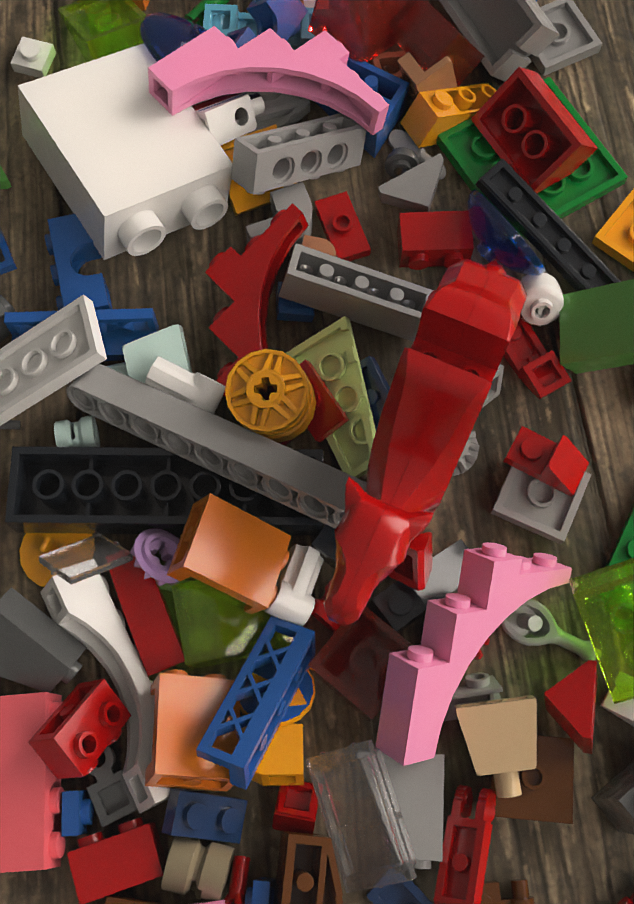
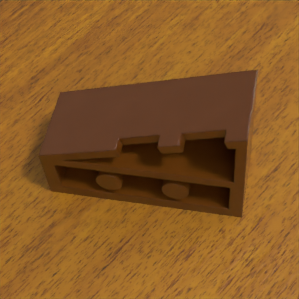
(307, 870)

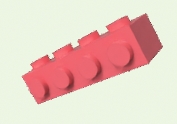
(28, 788)

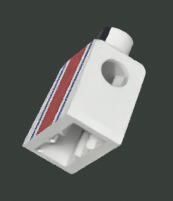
(230, 115)

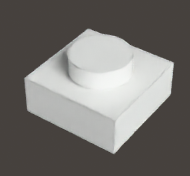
(33, 57)

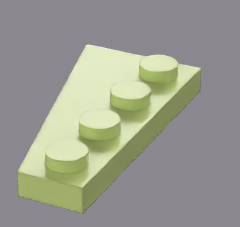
(338, 365)

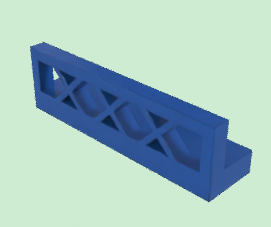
(115, 325)
(271, 707)

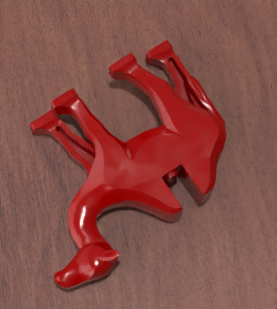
(423, 427)

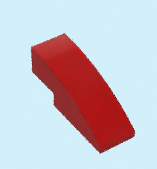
(147, 618)

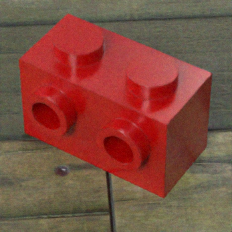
(80, 729)

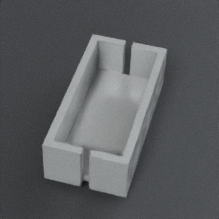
(503, 31)

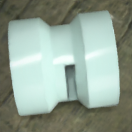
(77, 434)

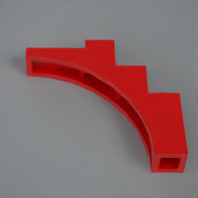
(248, 284)

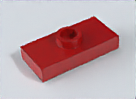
(342, 226)
(328, 413)

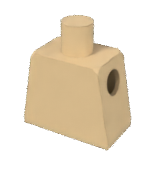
(501, 739)

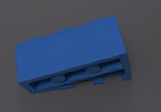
(394, 92)

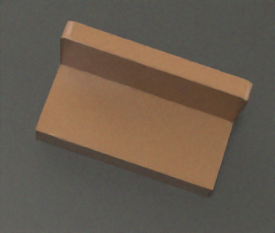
(436, 77)

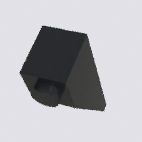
(403, 605)

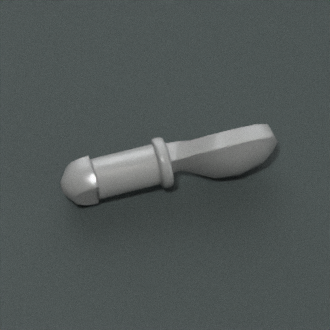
(399, 138)

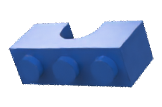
(279, 15)
(71, 250)

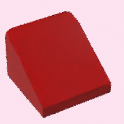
(296, 808)

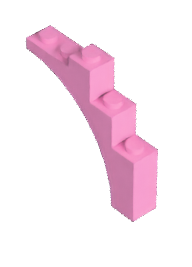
(217, 67)
(454, 629)

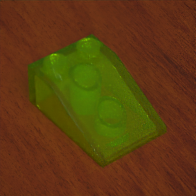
(103, 26)
(607, 612)
(216, 626)

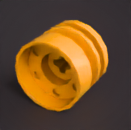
(289, 407)

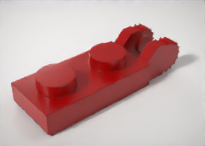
(465, 848)

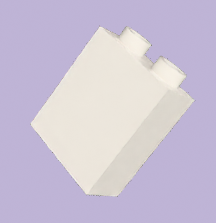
(122, 155)

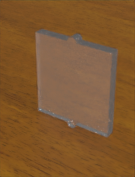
(85, 558)

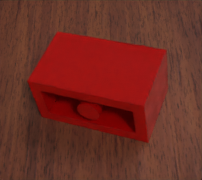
(433, 238)
(117, 862)

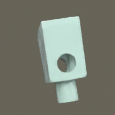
(143, 352)

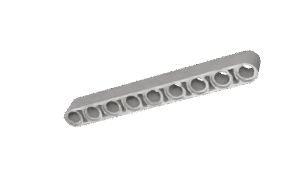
(214, 443)

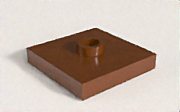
(547, 788)

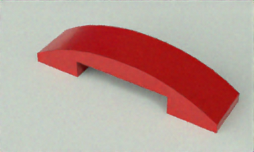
(532, 362)

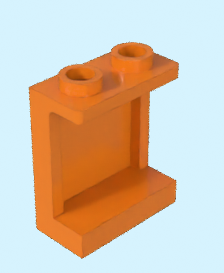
(231, 552)
(181, 718)

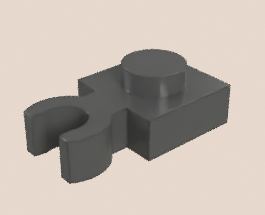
(110, 793)

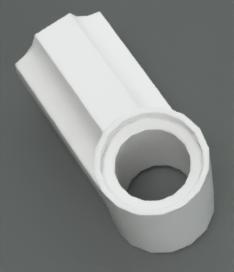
(185, 385)
(296, 586)

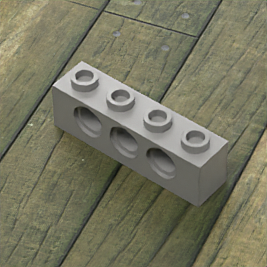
(297, 153)

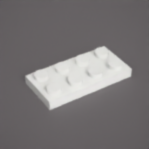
(49, 357)

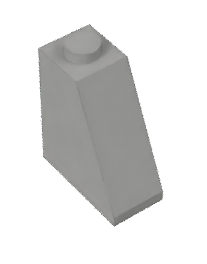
(421, 799)

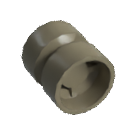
(197, 868)

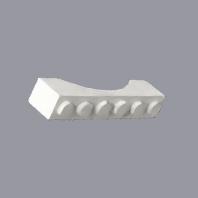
(92, 618)

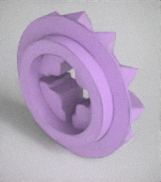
(146, 547)

